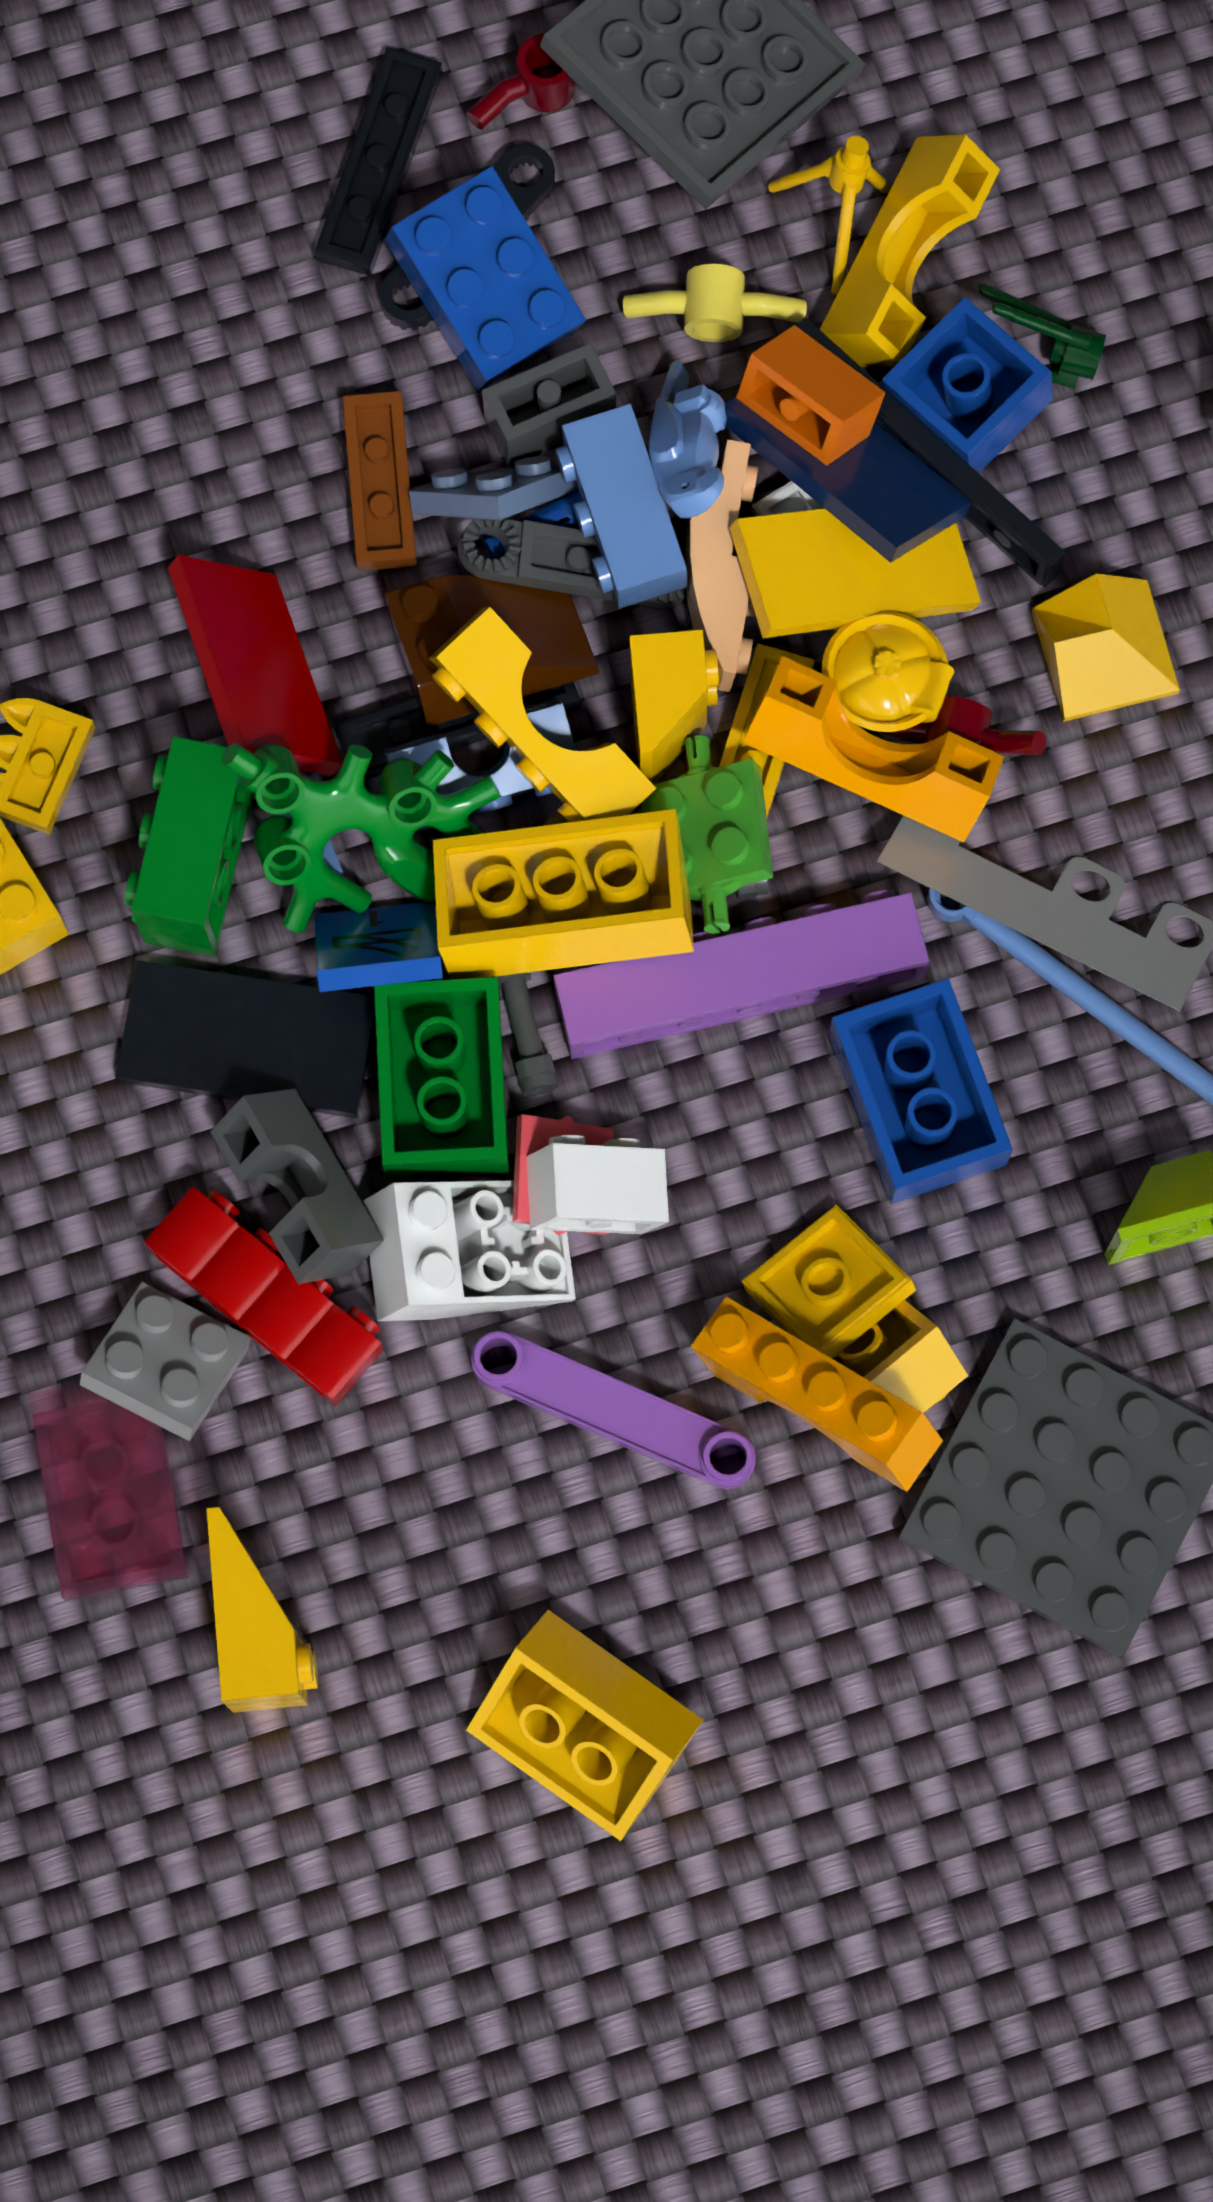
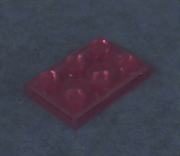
(109, 1499)

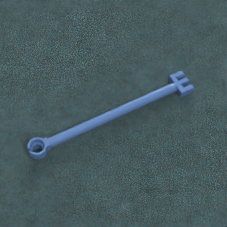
(1082, 994)

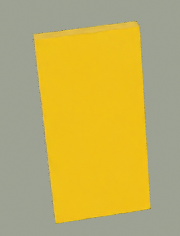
(818, 574)

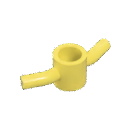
(714, 303)

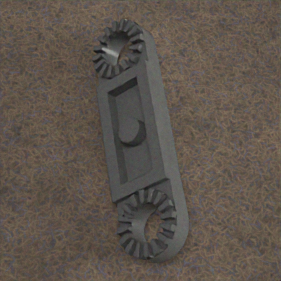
(544, 559)

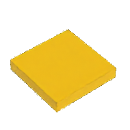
(829, 1284)

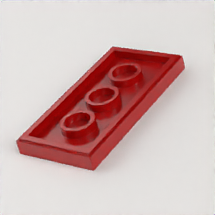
(253, 661)

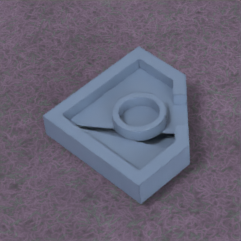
(492, 492)

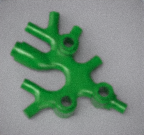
(408, 801)

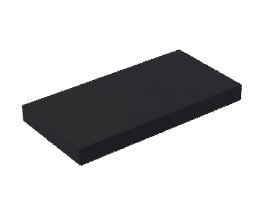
(246, 1037)

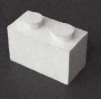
(597, 1186)

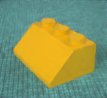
(583, 1724)

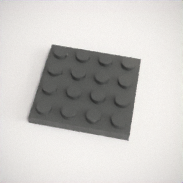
(704, 79)
(1066, 1488)

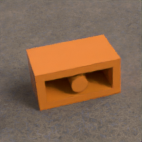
(810, 395)

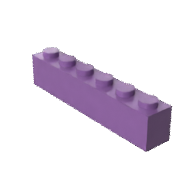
(743, 974)

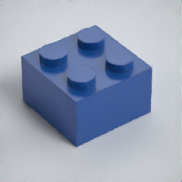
(971, 384)

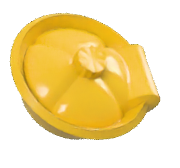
(888, 671)

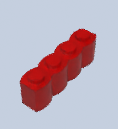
(260, 1295)

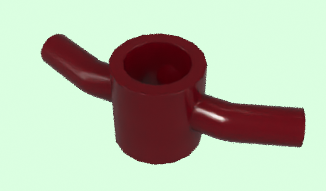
(538, 93)
(972, 722)

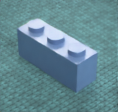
(621, 507)

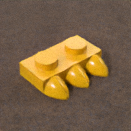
(40, 761)

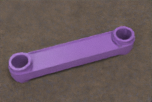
(613, 1409)

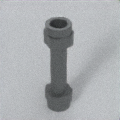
(535, 1069)

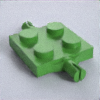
(719, 826)

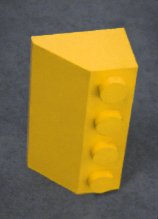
(562, 895)

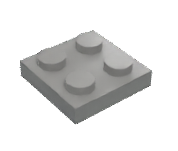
(165, 1361)

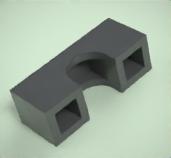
(279, 1143)

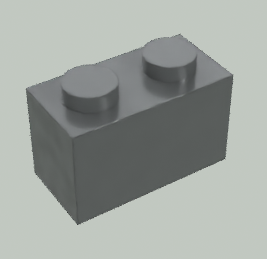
(533, 405)

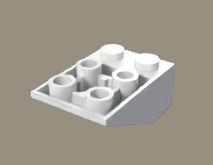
(460, 1254)

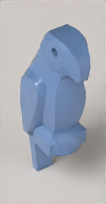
(686, 443)

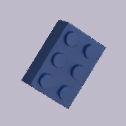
(484, 278)
(920, 1091)

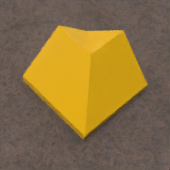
(1104, 646)

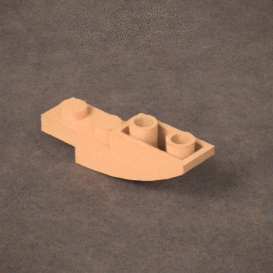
(715, 579)

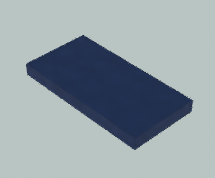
(872, 488)

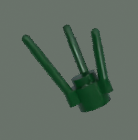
(1074, 347)

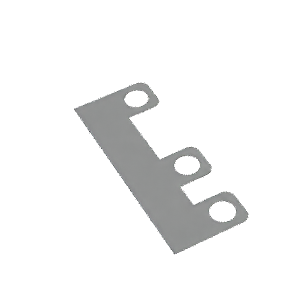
(1057, 916)

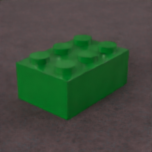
(189, 849)
(441, 1079)

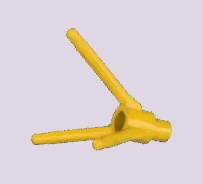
(846, 176)

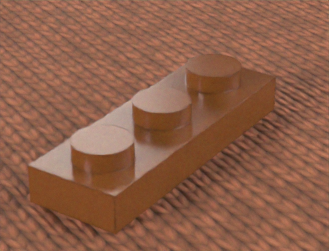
(379, 481)

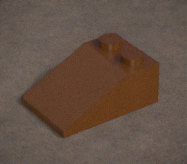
(435, 609)

